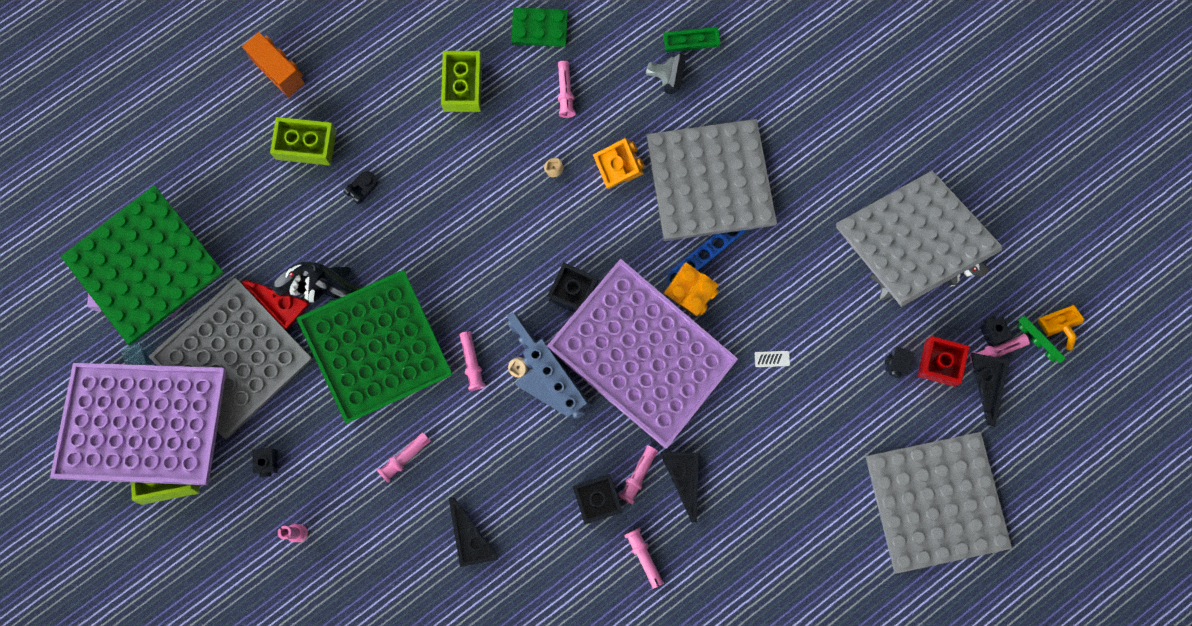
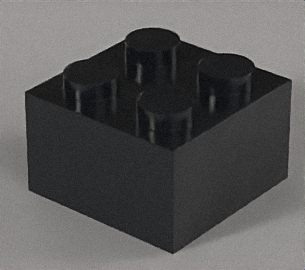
(571, 287)
(597, 499)

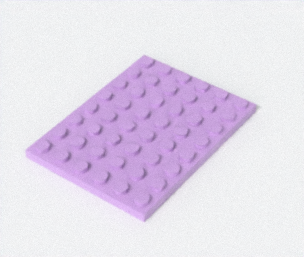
(642, 353)
(139, 424)

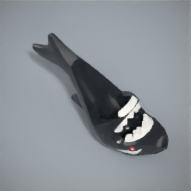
(314, 281)

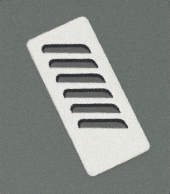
(772, 359)

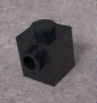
(995, 331)
(899, 362)
(265, 462)

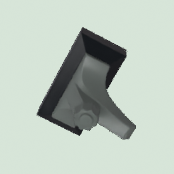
(669, 73)

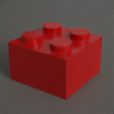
(943, 361)

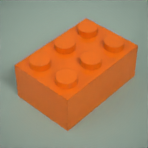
(274, 64)

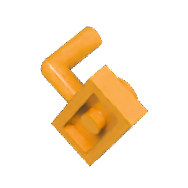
(1062, 321)

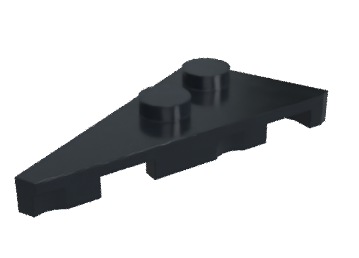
(990, 377)
(684, 474)
(470, 543)

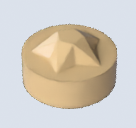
(553, 167)
(517, 367)

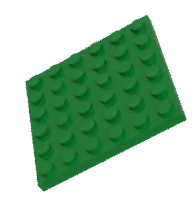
(142, 265)
(374, 346)

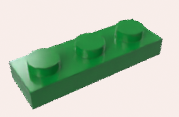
(691, 39)
(1040, 340)

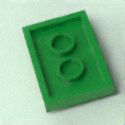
(539, 27)

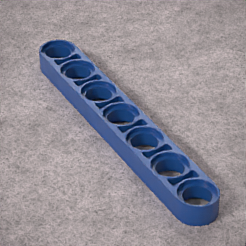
(710, 248)

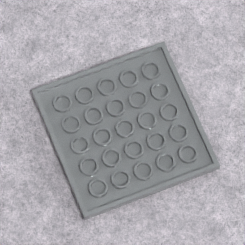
(710, 180)
(918, 238)
(246, 341)
(938, 502)

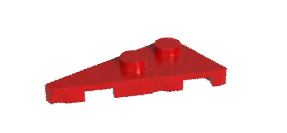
(282, 309)

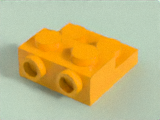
(619, 163)
(691, 290)

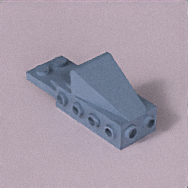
(547, 374)

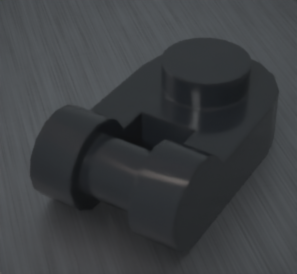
(366, 181)

